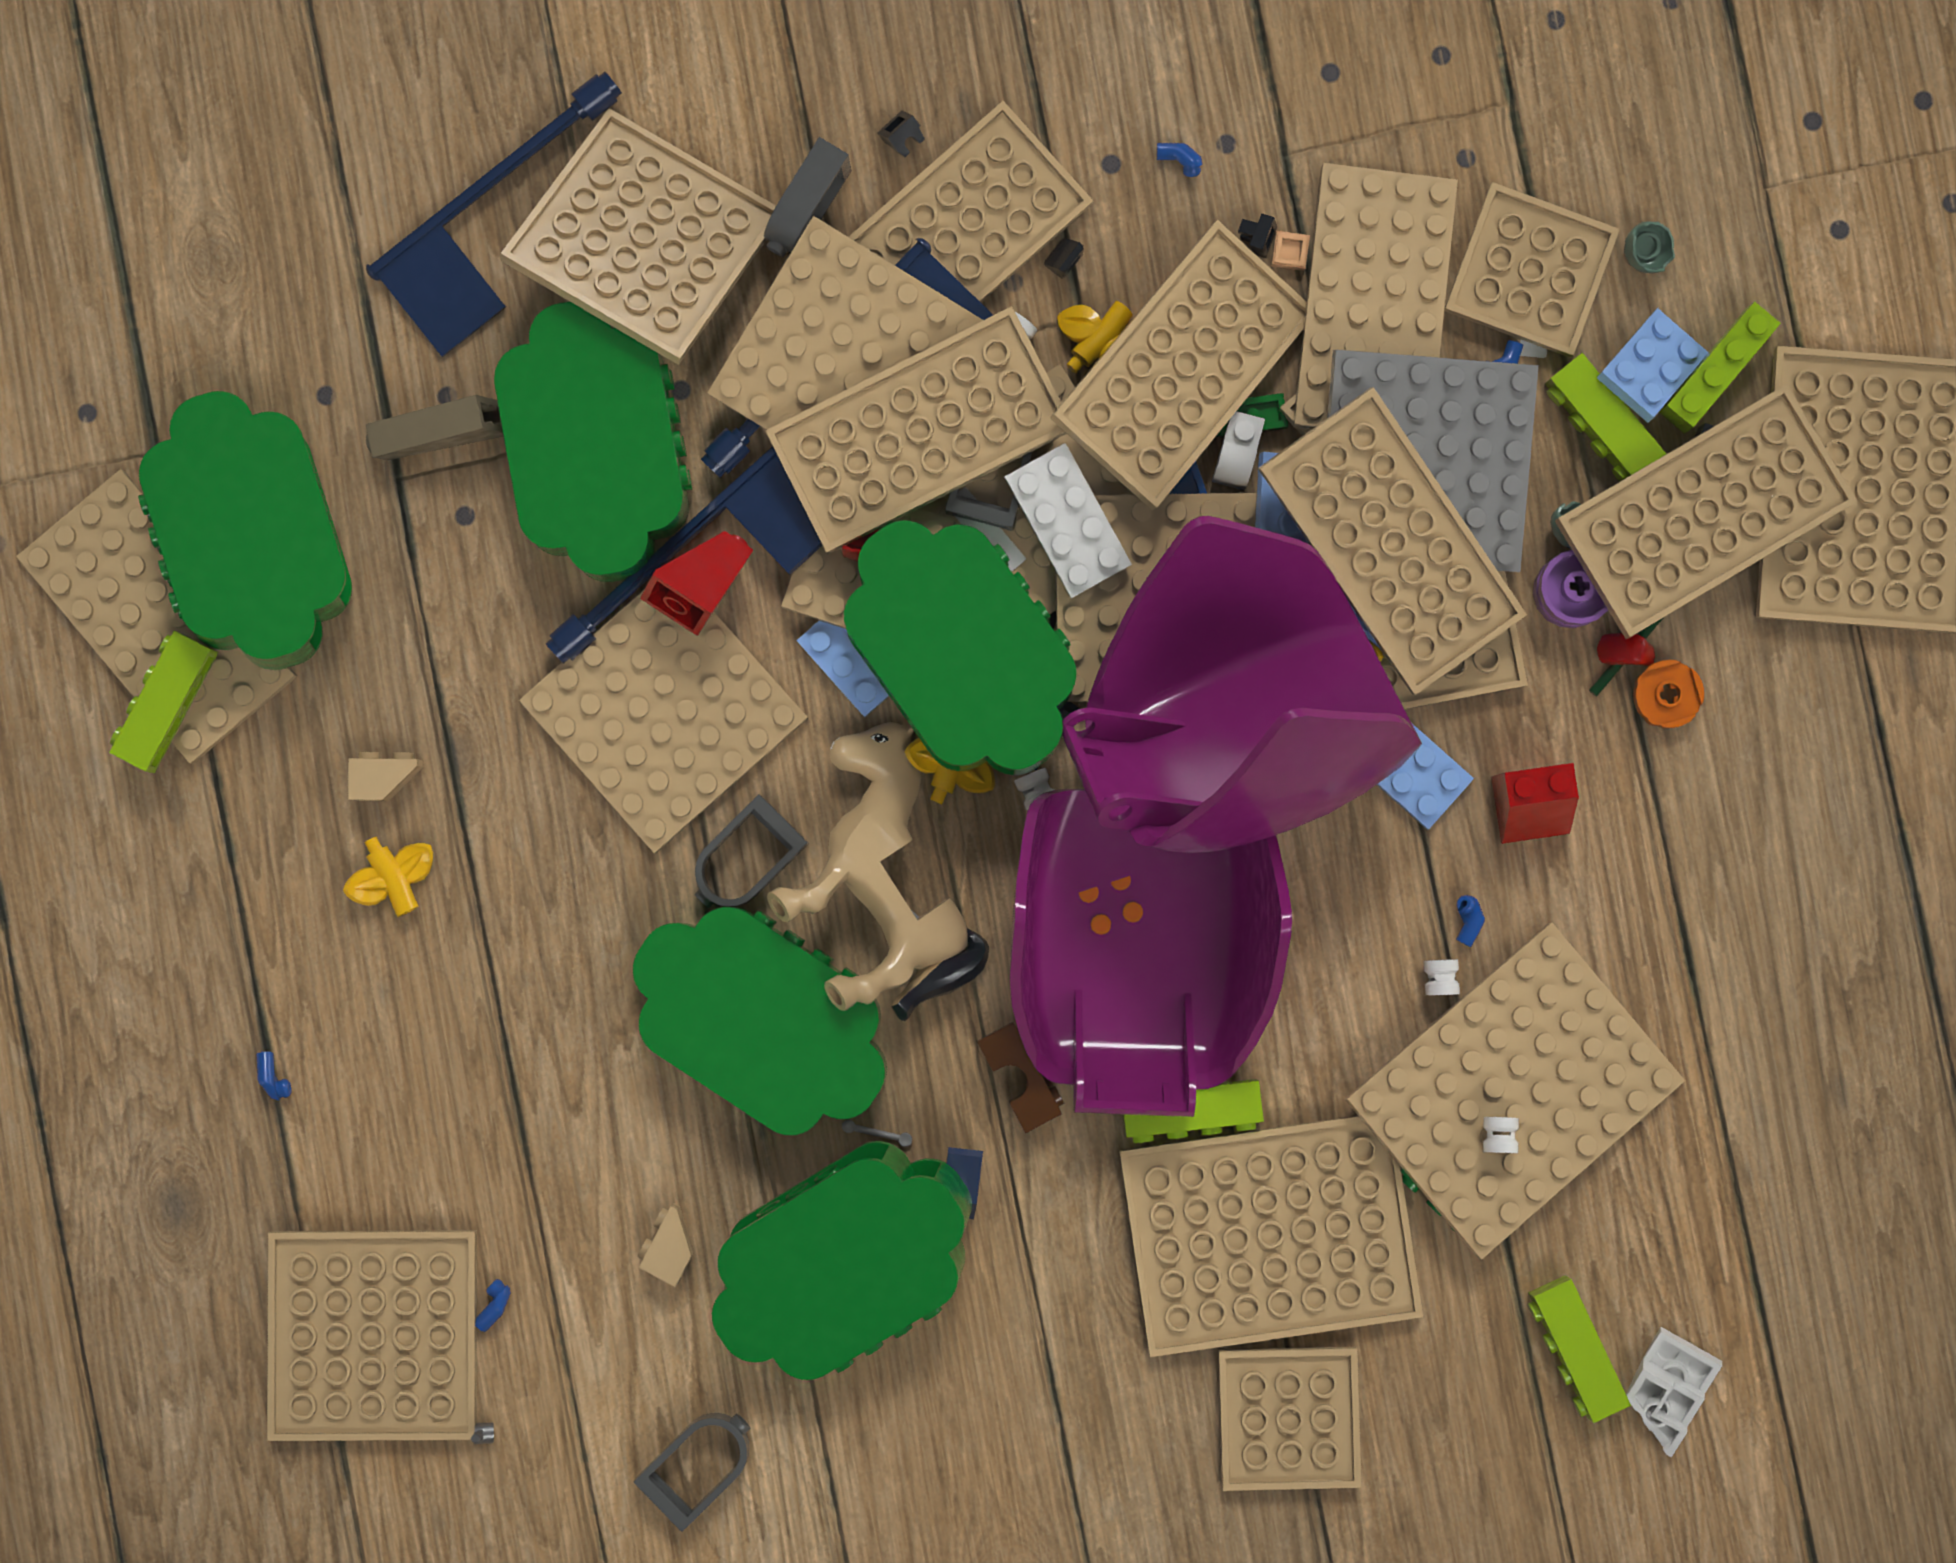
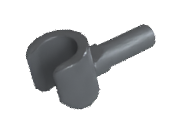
(483, 1433)

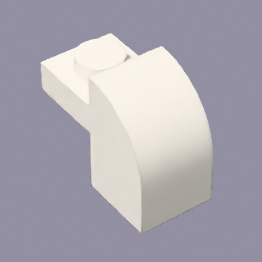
(1238, 450)

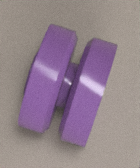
(1561, 604)

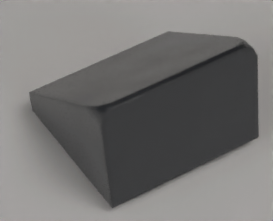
(1064, 257)

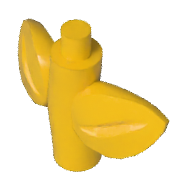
(1091, 333)
(944, 780)
(390, 876)

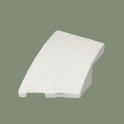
(1671, 1386)

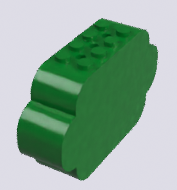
(592, 443)
(244, 531)
(961, 647)
(754, 1020)
(842, 1261)

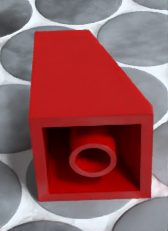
(697, 580)
(1535, 802)

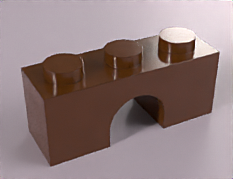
(1037, 1102)

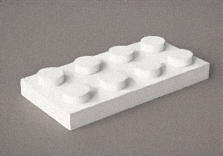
(1067, 520)

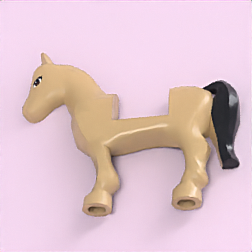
(855, 850)

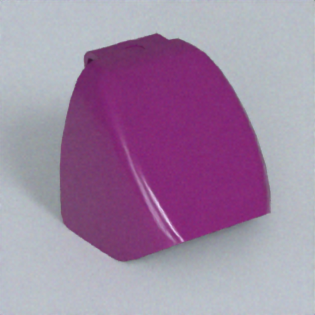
(1235, 697)
(1155, 1000)

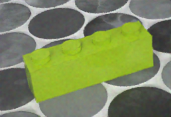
(1719, 367)
(1603, 418)
(162, 702)
(1216, 1107)
(1578, 1348)

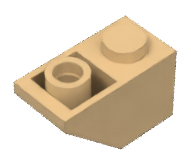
(380, 778)
(670, 1249)

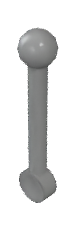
(904, 1139)

